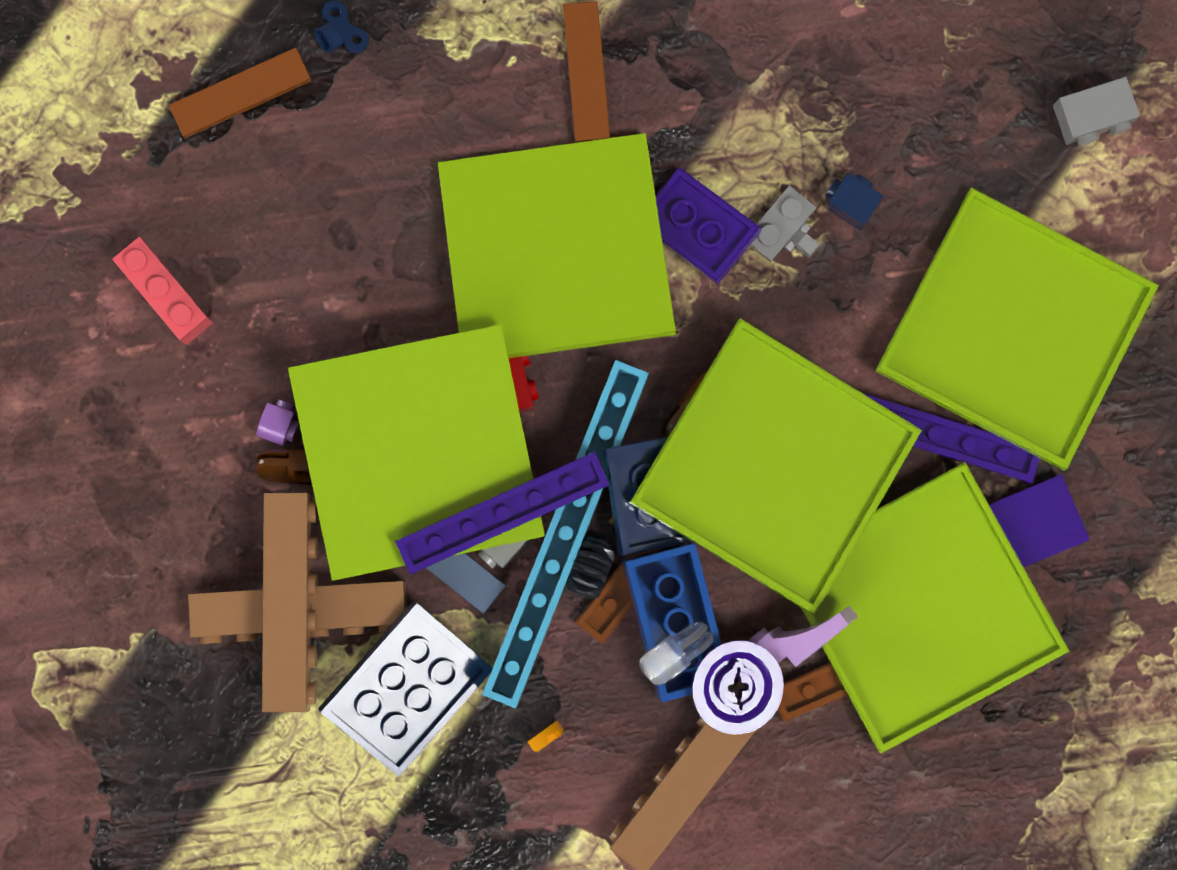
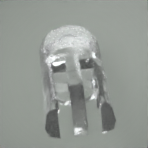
(675, 653)

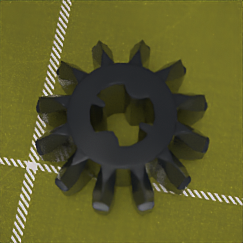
(591, 567)

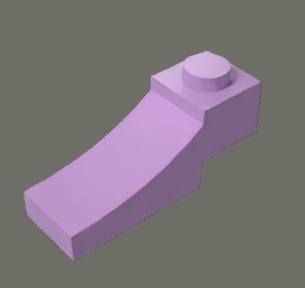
(802, 643)

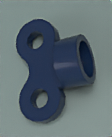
(339, 31)

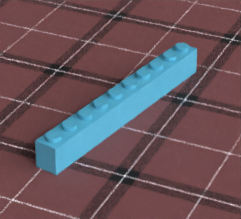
(562, 543)

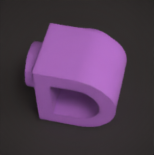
(278, 423)

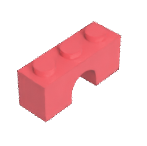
(162, 291)

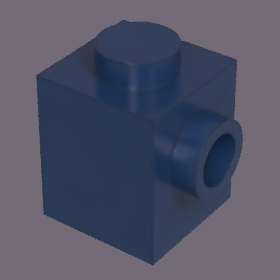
(853, 199)

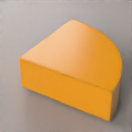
(546, 736)

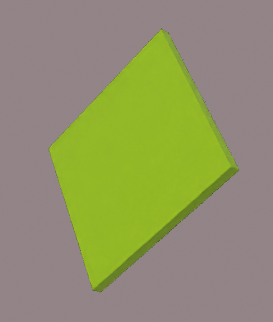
(558, 245)
(1017, 329)
(408, 442)
(776, 466)
(936, 610)

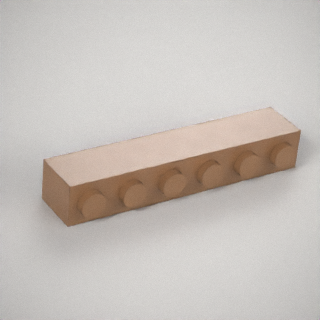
(287, 602)
(336, 606)
(677, 793)

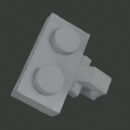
(786, 227)

